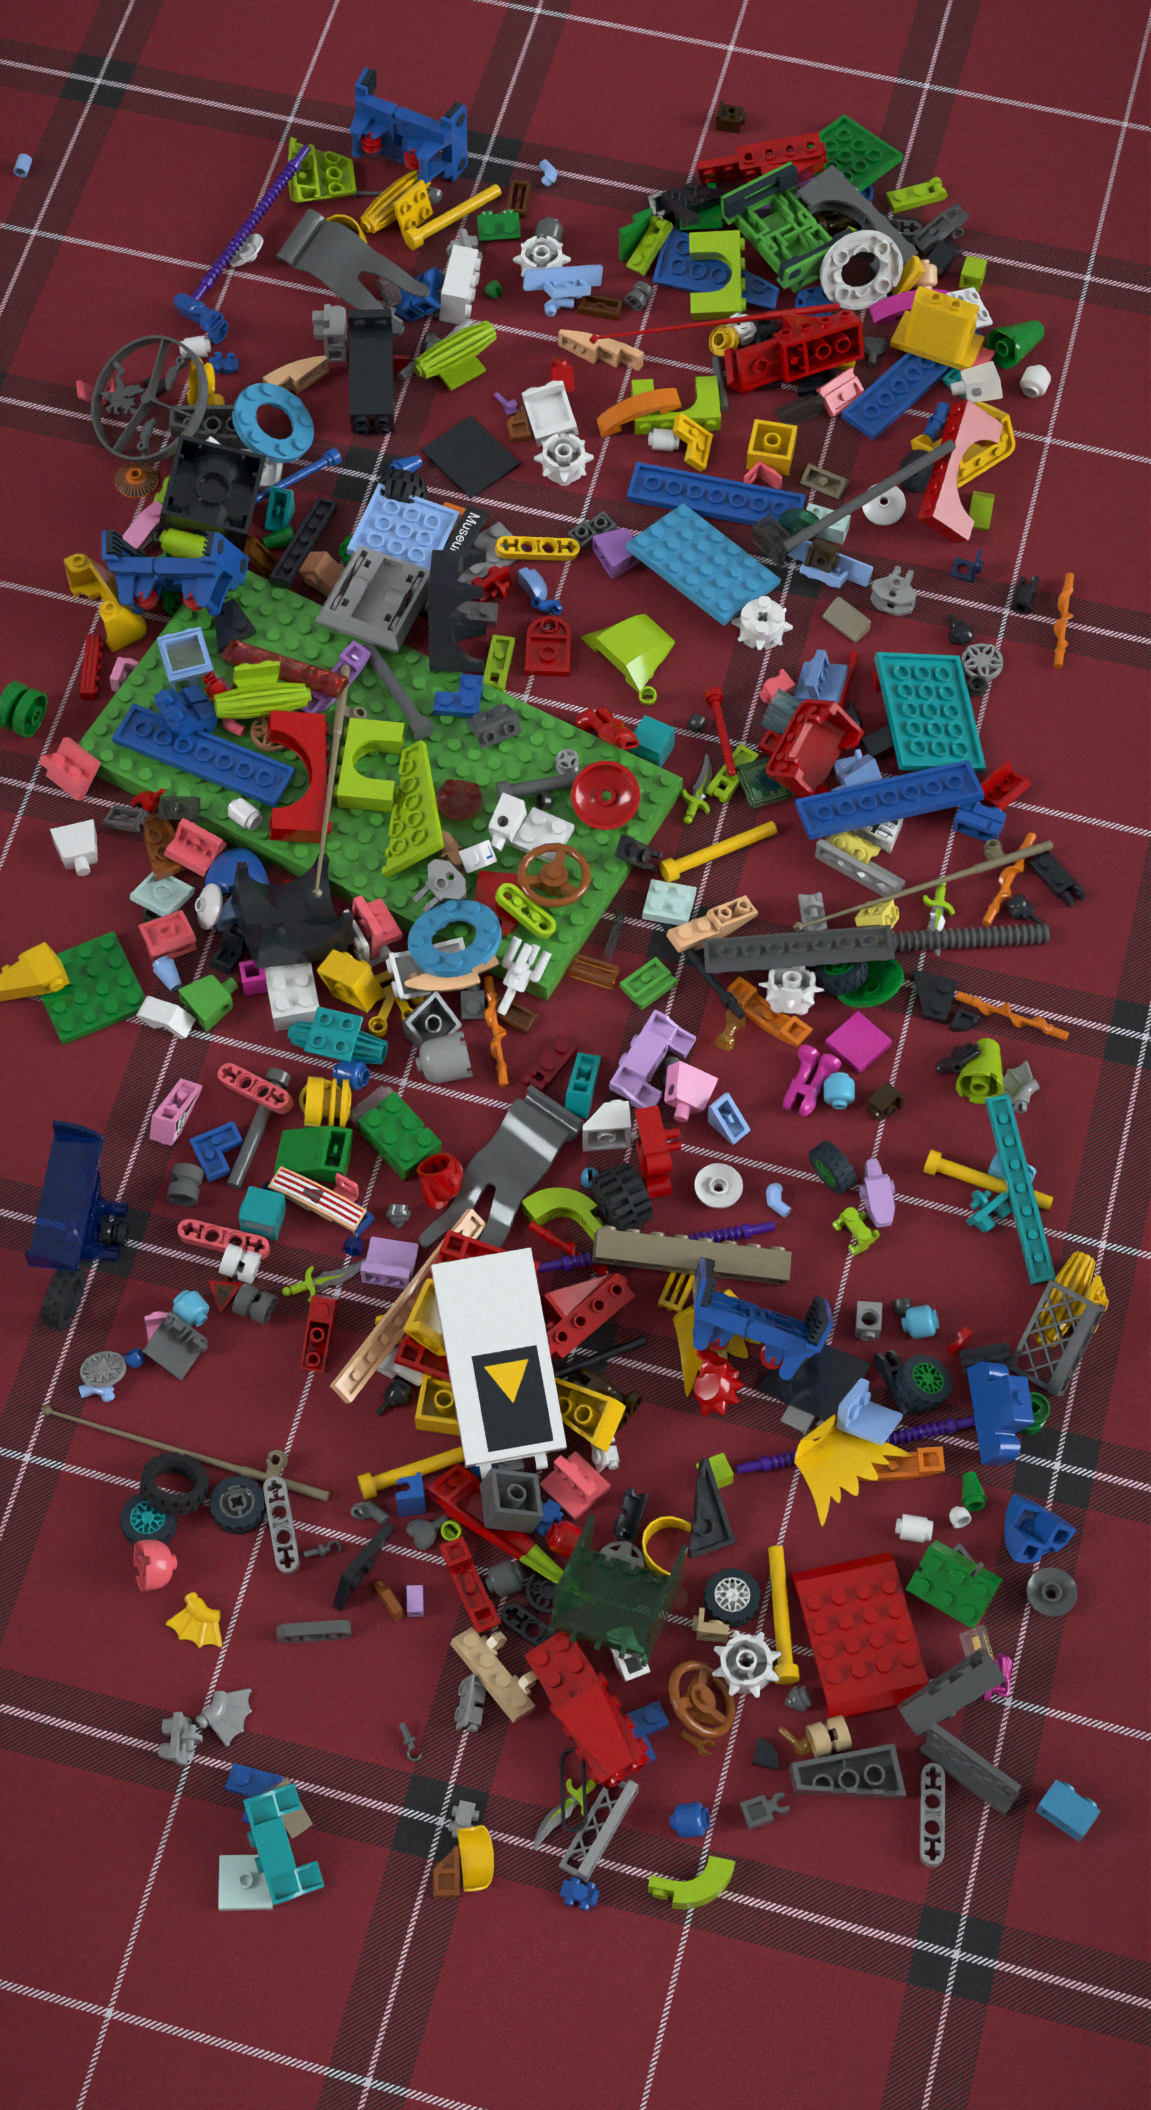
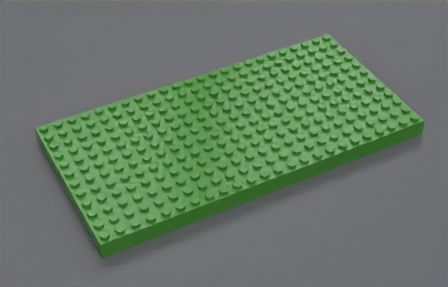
(359, 836)

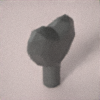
(874, 347)
(424, 1531)

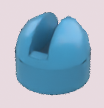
(584, 1176)

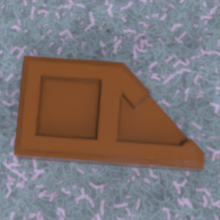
(519, 427)
(388, 1599)
(447, 1876)

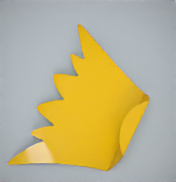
(690, 1362)
(837, 1461)

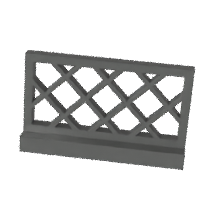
(1077, 1342)
(970, 1769)

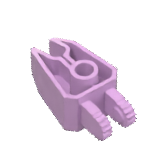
(878, 1194)

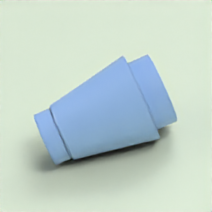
(167, 973)

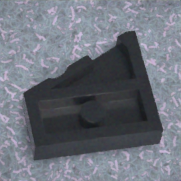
(232, 624)

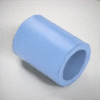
(22, 165)

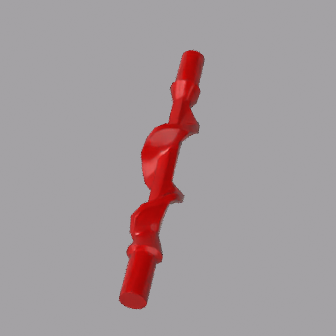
(569, 1247)

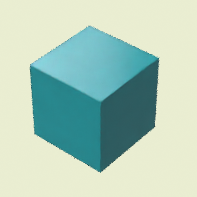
(655, 741)
(262, 1213)

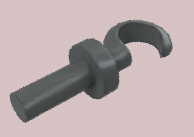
(322, 1550)
(408, 1741)

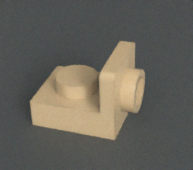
(709, 1631)

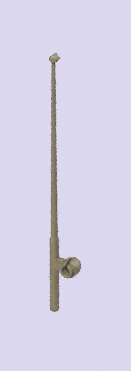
(342, 713)
(993, 854)
(272, 1470)

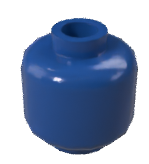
(354, 1071)
(690, 1820)

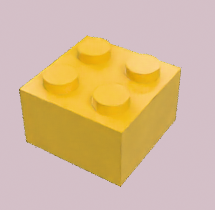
(772, 445)
(350, 980)

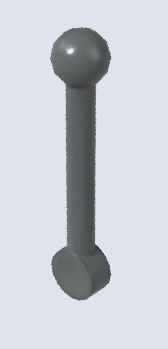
(366, 193)

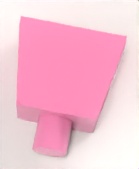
(687, 1089)

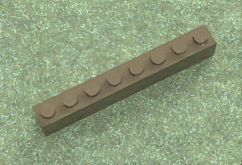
(682, 1255)

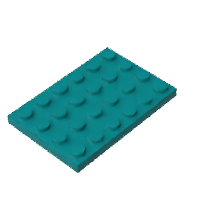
(928, 710)

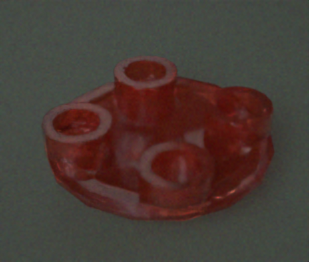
(459, 799)

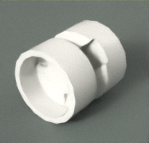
(231, 1262)

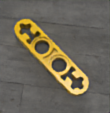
(537, 551)

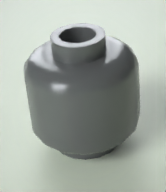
(549, 227)
(505, 1578)

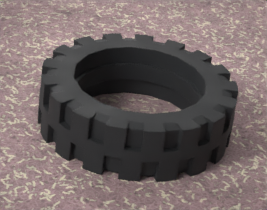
(63, 1298)
(174, 1464)

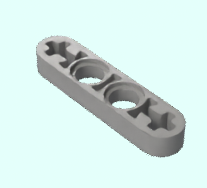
(284, 1524)
(936, 1815)

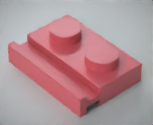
(840, 392)

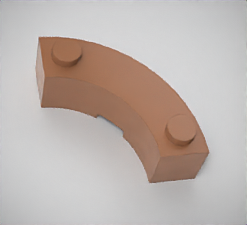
(321, 572)

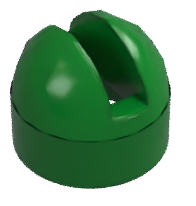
(493, 289)

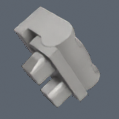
(332, 328)

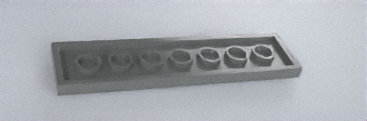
(798, 949)

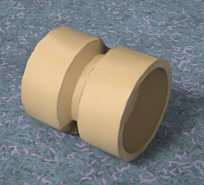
(820, 1740)

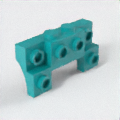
(273, 1846)

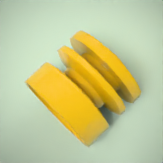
(326, 1102)

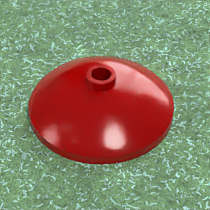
(589, 790)

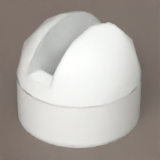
(959, 1517)

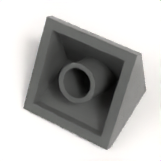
(430, 1020)

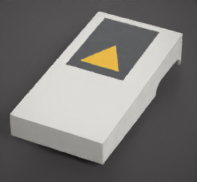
(498, 1359)

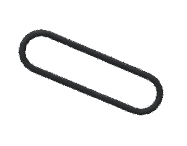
(562, 1793)

